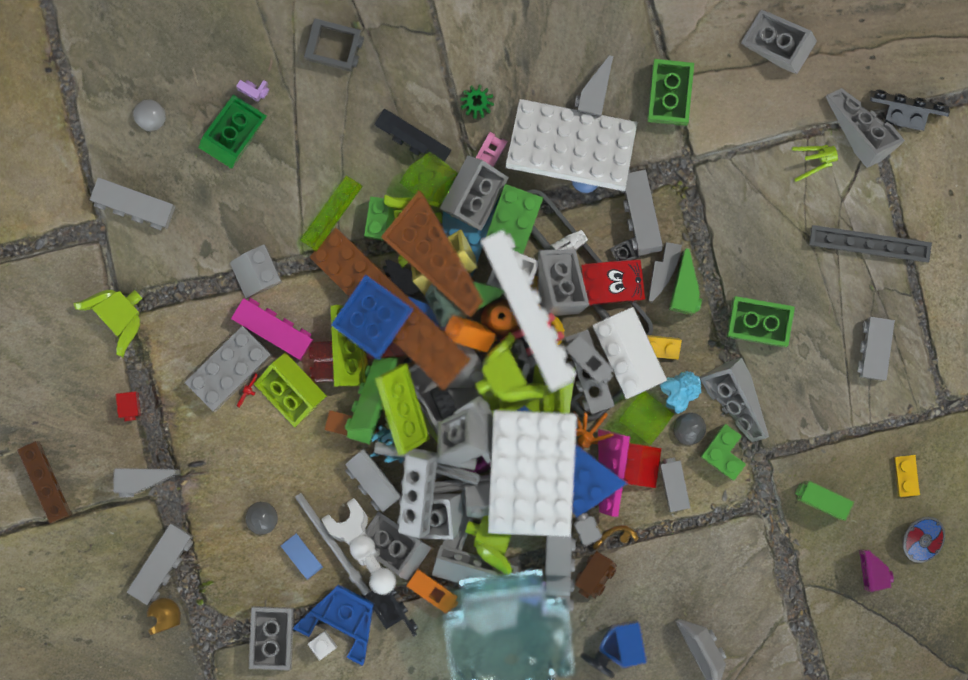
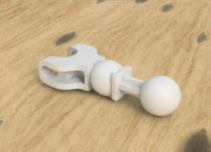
(361, 546)

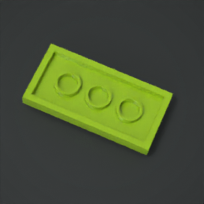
(348, 357)
(402, 409)

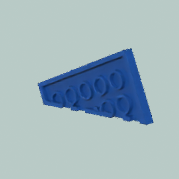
(590, 480)

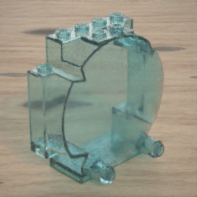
(508, 630)

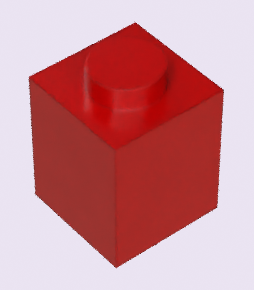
(128, 405)

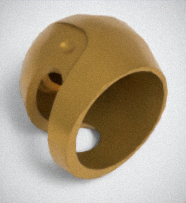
(166, 613)

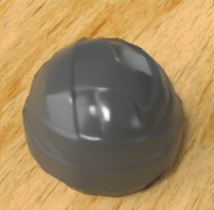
(689, 428)
(261, 518)

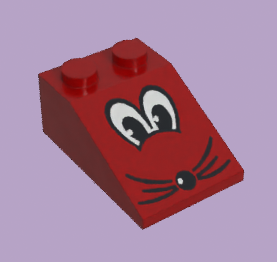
(613, 282)

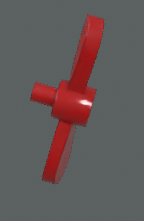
(247, 390)

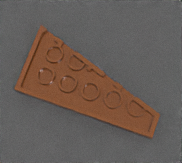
(424, 244)

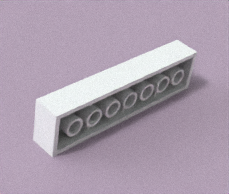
(526, 308)

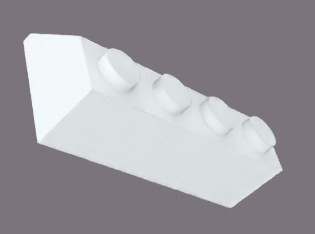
(629, 352)

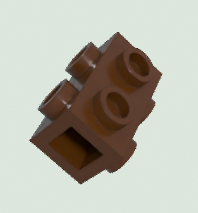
(595, 575)

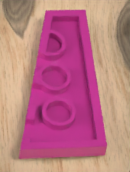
(613, 454)

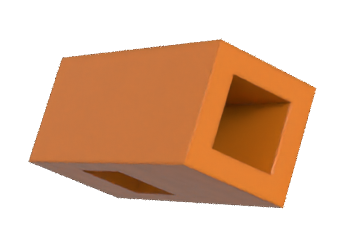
(469, 333)
(432, 591)

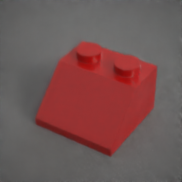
(642, 465)

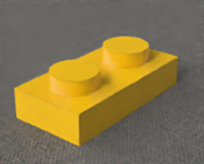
(665, 346)
(907, 476)

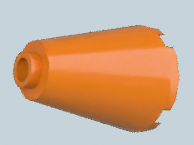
(500, 327)

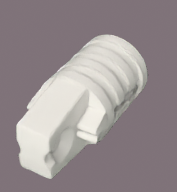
(571, 241)

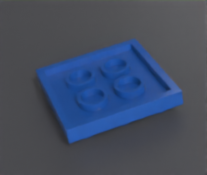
(372, 317)

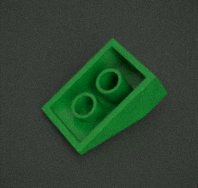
(232, 131)

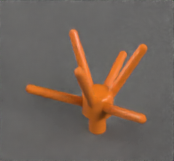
(587, 438)

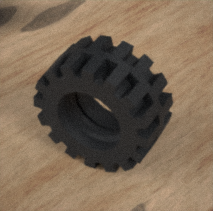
(443, 402)

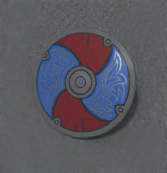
(923, 539)

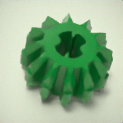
(477, 94)

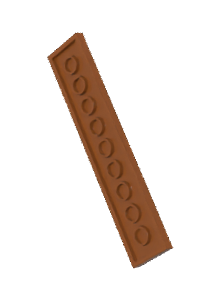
(418, 335)

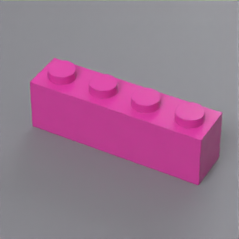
(273, 329)

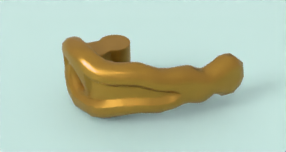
(628, 532)

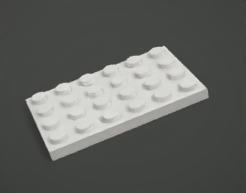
(571, 145)
(532, 473)

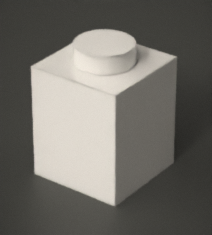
(322, 645)

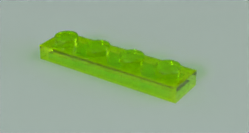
(331, 213)

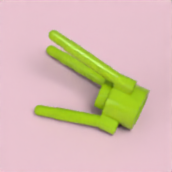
(825, 154)

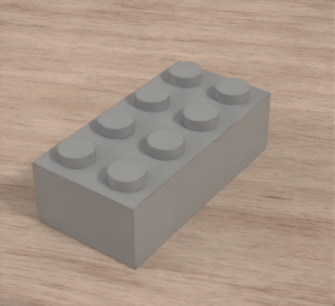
(228, 368)

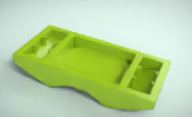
(551, 403)

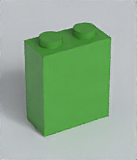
(824, 500)

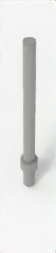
(355, 576)

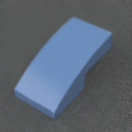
(301, 556)

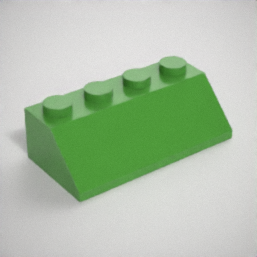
(370, 405)

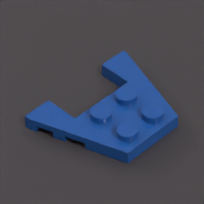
(346, 613)

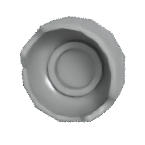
(149, 115)

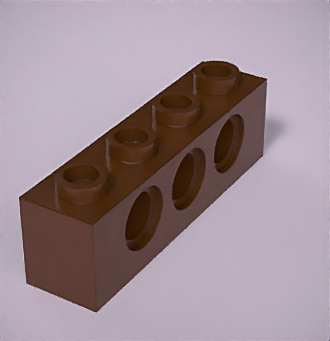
(44, 482)

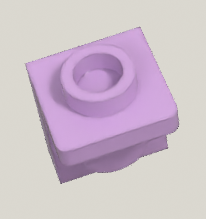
(250, 90)

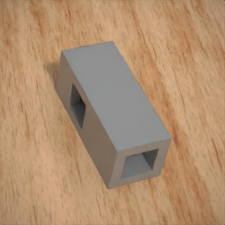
(590, 360)
(674, 485)

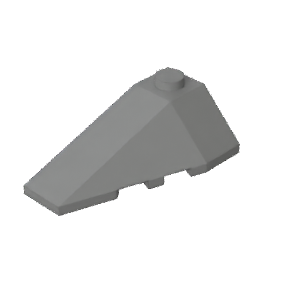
(866, 133)
(735, 391)

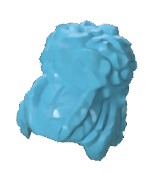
(681, 390)

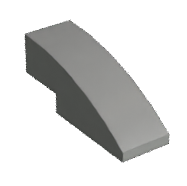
(663, 270)

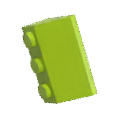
(290, 389)

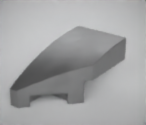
(520, 357)

